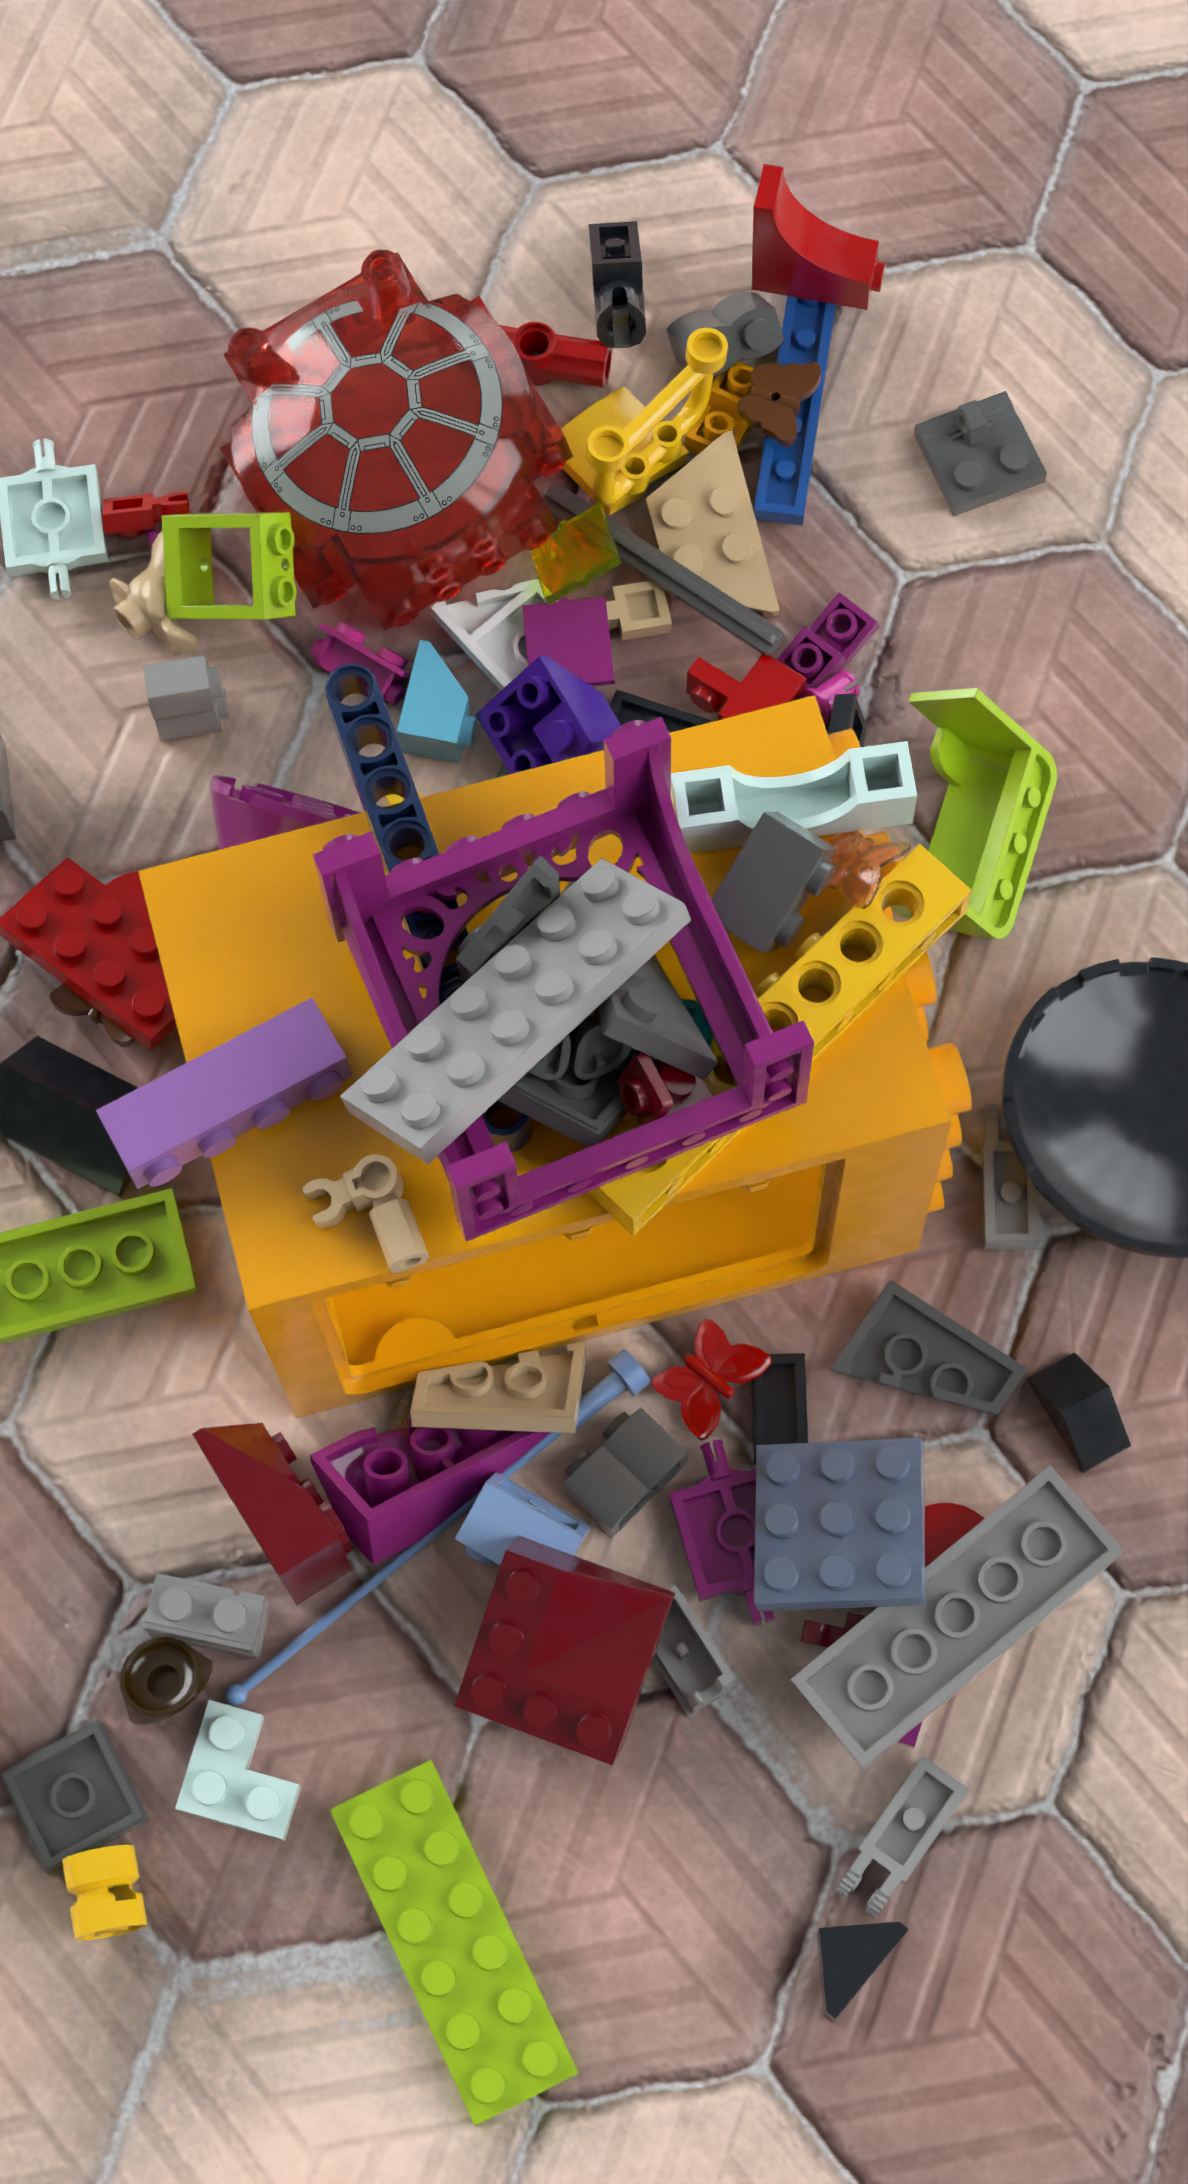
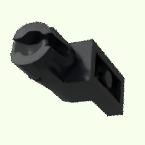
(617, 283)

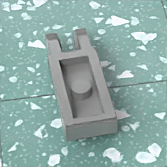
(1007, 1192)
(905, 1830)

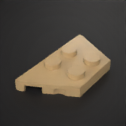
(711, 528)

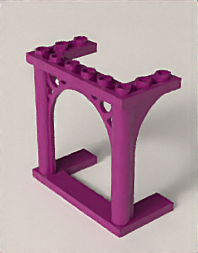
(637, 808)

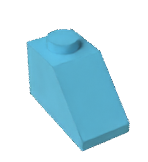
(435, 710)

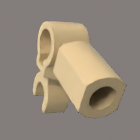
(378, 1185)

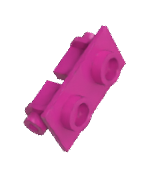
(346, 646)

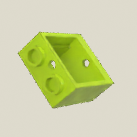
(191, 571)

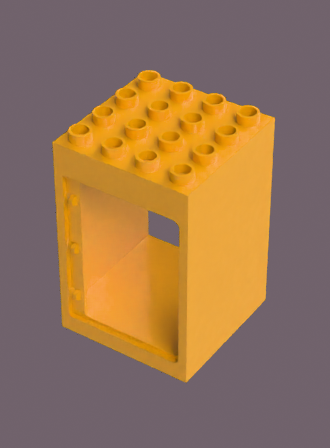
(776, 1207)

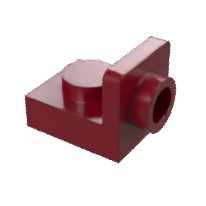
(658, 1089)

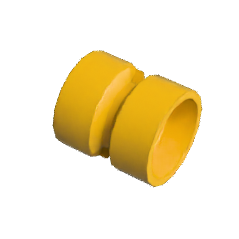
(104, 1892)

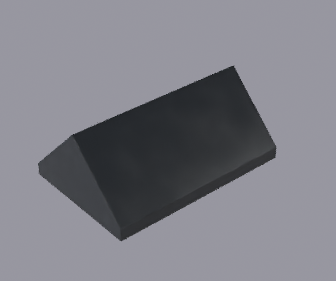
(52, 1107)

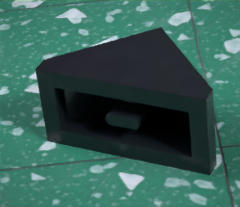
(1081, 1411)
(849, 1959)

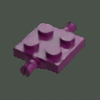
(719, 1530)

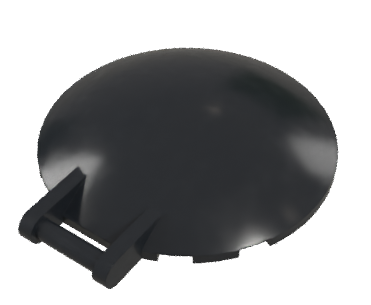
(1104, 1102)

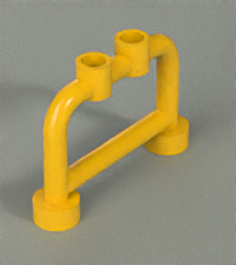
(610, 446)

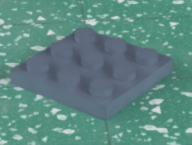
(840, 1525)

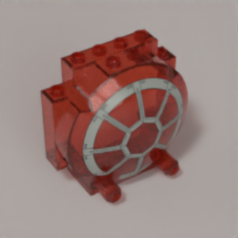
(393, 441)

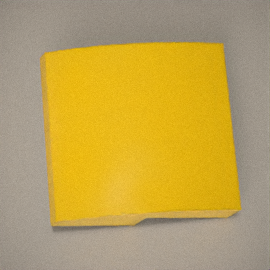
(618, 411)

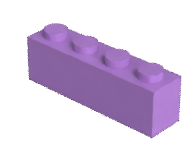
(225, 1094)

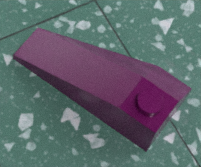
(410, 1479)

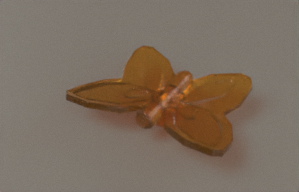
(860, 864)

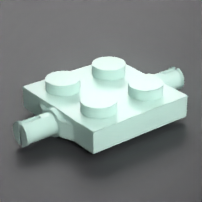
(52, 520)

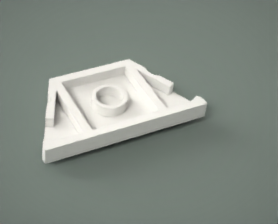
(492, 628)

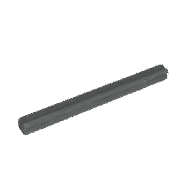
(676, 578)

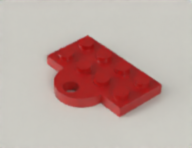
(97, 946)

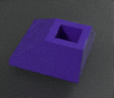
(546, 717)

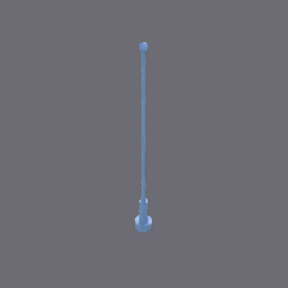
(625, 1375)

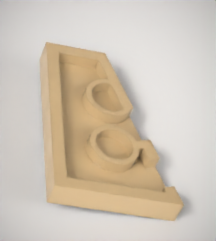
(514, 1396)

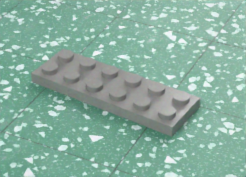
(515, 1010)
(976, 1607)

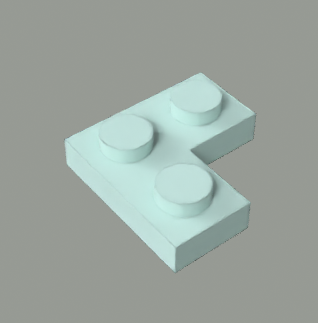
(219, 1777)

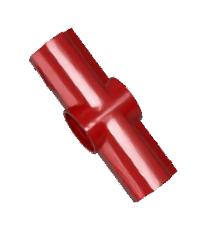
(563, 356)

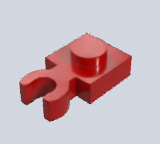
(135, 514)

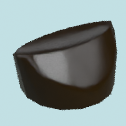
(162, 1679)

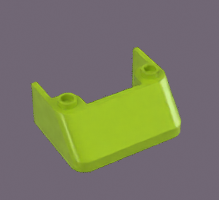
(991, 807)

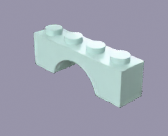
(853, 793)

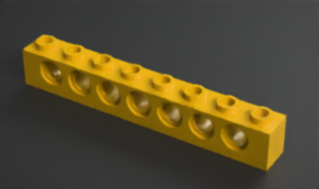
(913, 881)

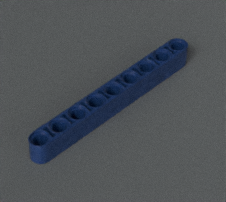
(399, 825)

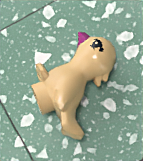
(143, 603)

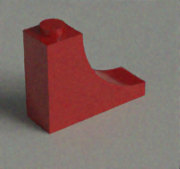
(805, 255)

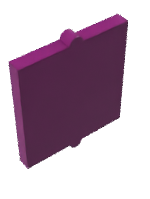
(573, 636)

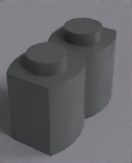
(742, 318)
(624, 1470)

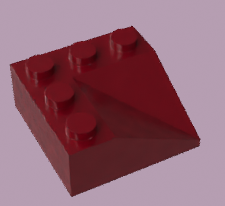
(284, 1515)
(564, 1649)

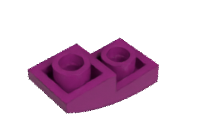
(829, 641)

